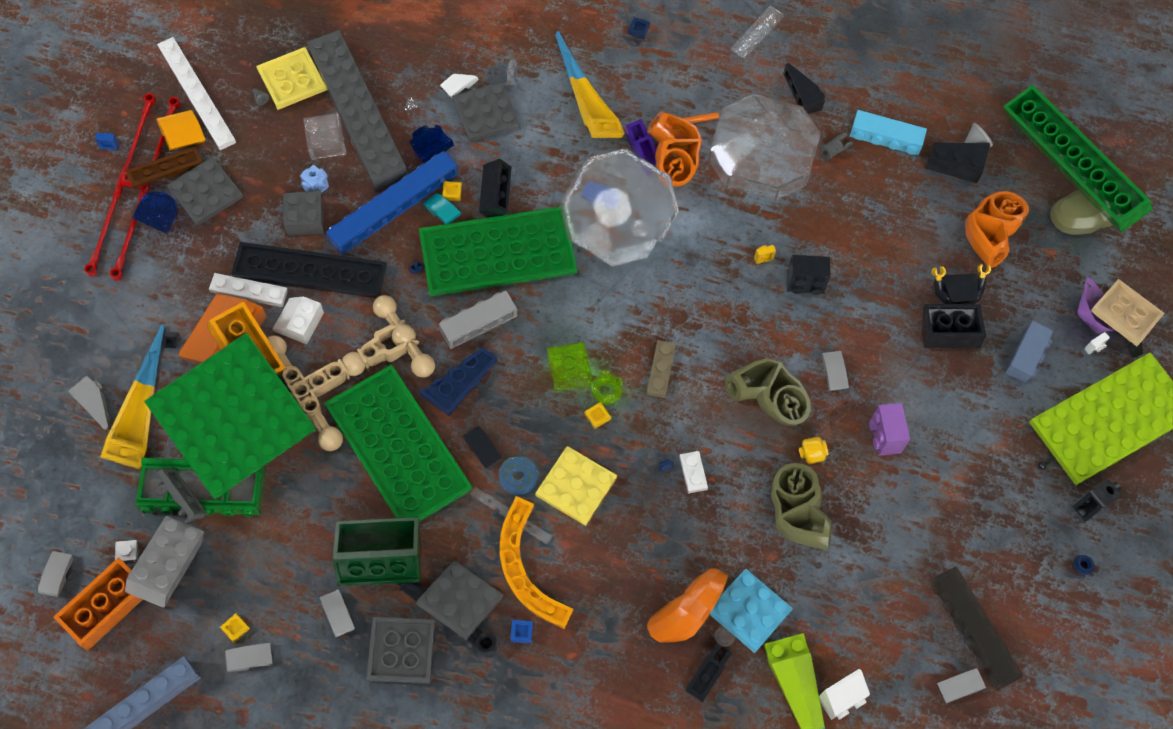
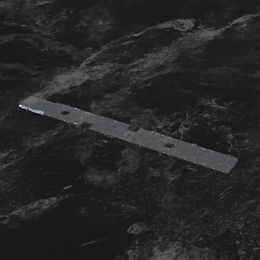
(533, 530)

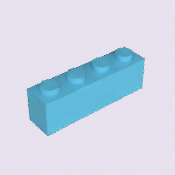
(888, 132)

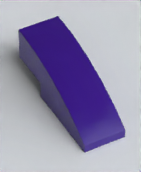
(640, 141)

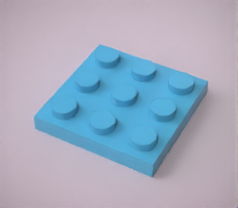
(750, 610)

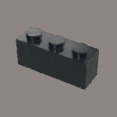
(495, 188)

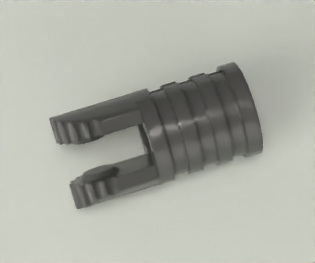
(834, 146)

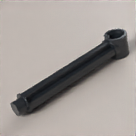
(416, 590)

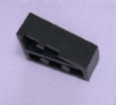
(959, 159)

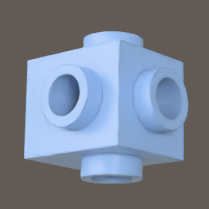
(314, 179)

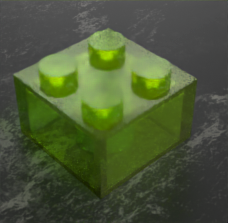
(569, 366)

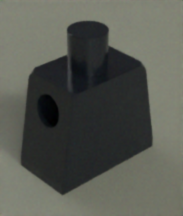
(1103, 494)

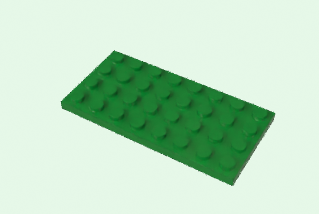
(496, 251)
(398, 446)

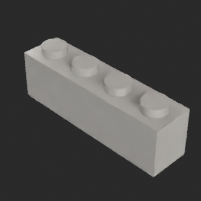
(478, 319)

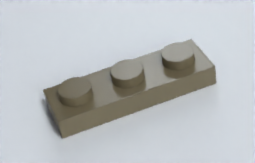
(661, 369)

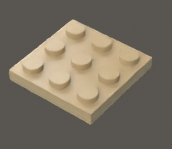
(1127, 312)

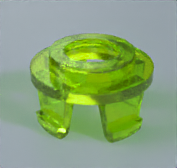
(606, 378)

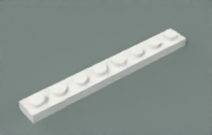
(196, 93)

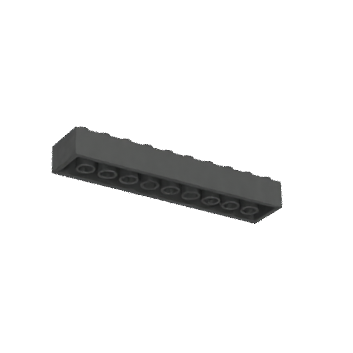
(357, 110)

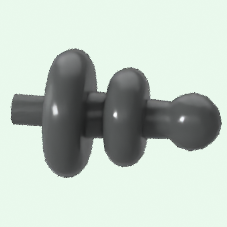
(260, 97)

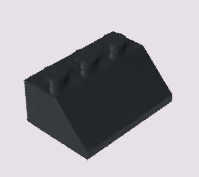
(953, 326)

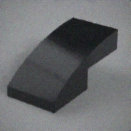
(482, 446)

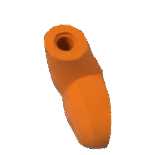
(677, 147)
(992, 223)
(688, 612)

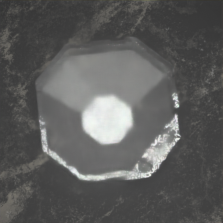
(764, 146)
(609, 197)

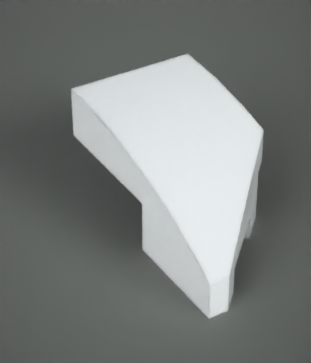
(457, 83)

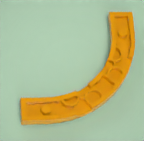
(514, 571)

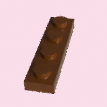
(163, 167)

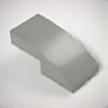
(835, 370)
(54, 574)
(337, 613)
(248, 657)
(961, 685)

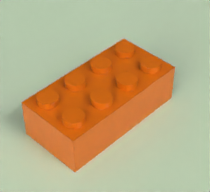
(98, 606)

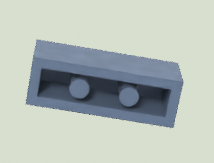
(1030, 352)

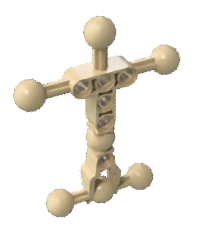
(352, 365)

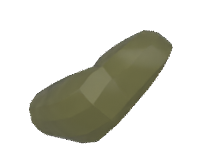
(773, 387)
(797, 507)

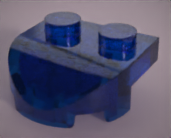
(430, 141)
(157, 211)

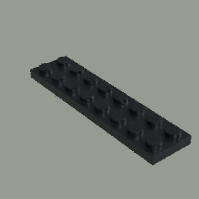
(309, 269)

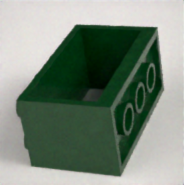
(377, 566)

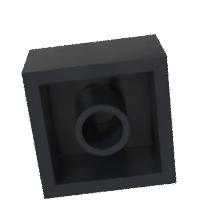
(808, 274)

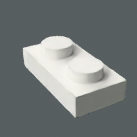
(693, 472)

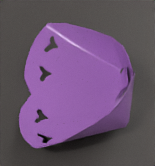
(1087, 302)

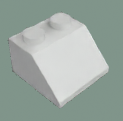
(299, 319)
(844, 695)

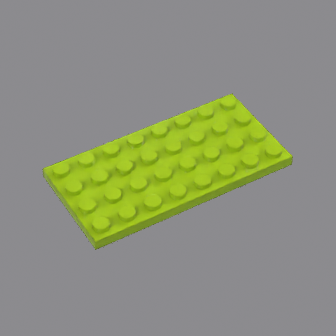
(1109, 419)

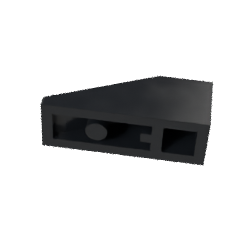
(804, 90)

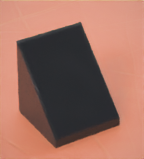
(170, 339)
(1135, 350)

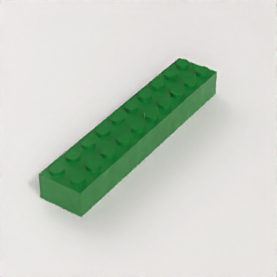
(1078, 159)

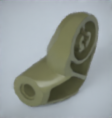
(1077, 215)

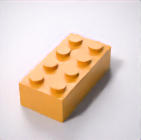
(235, 323)

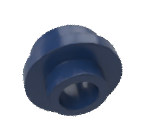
(1087, 561)

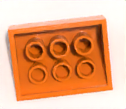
(201, 342)

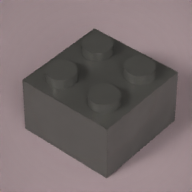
(303, 213)

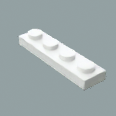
(248, 290)

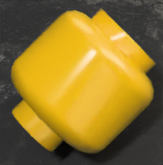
(813, 450)

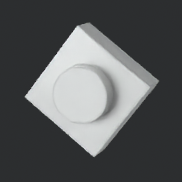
(1097, 344)
(127, 551)

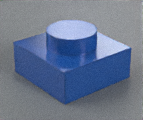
(107, 141)
(521, 631)

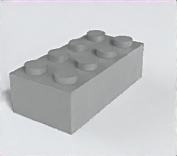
(164, 561)

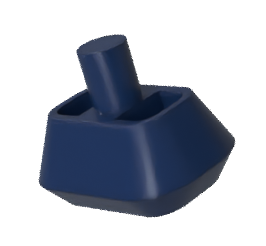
(416, 267)
(665, 465)

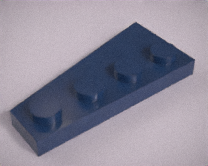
(455, 386)

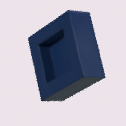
(638, 28)

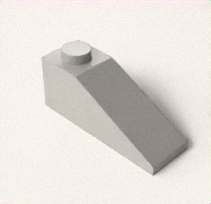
(91, 398)

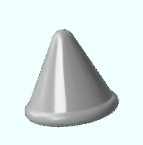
(978, 135)

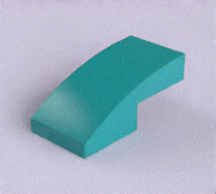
(442, 208)

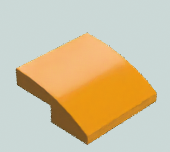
(181, 130)

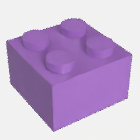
(889, 429)

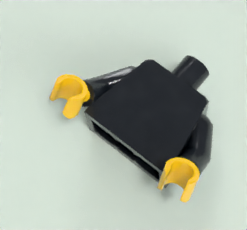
(960, 287)

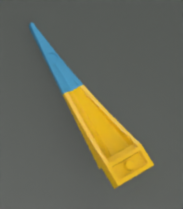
(594, 111)
(129, 433)

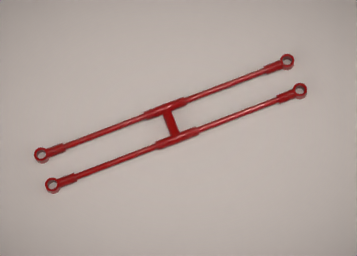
(122, 182)

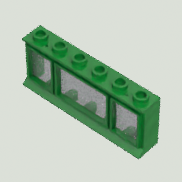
(242, 499)

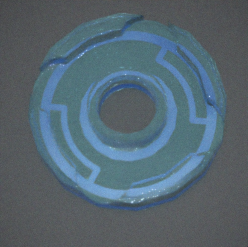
(520, 486)

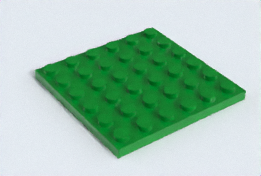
(230, 416)

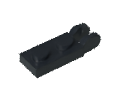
(707, 675)

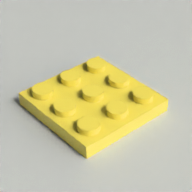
(291, 78)
(576, 485)

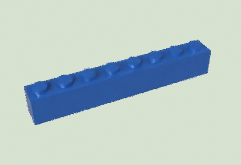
(391, 203)

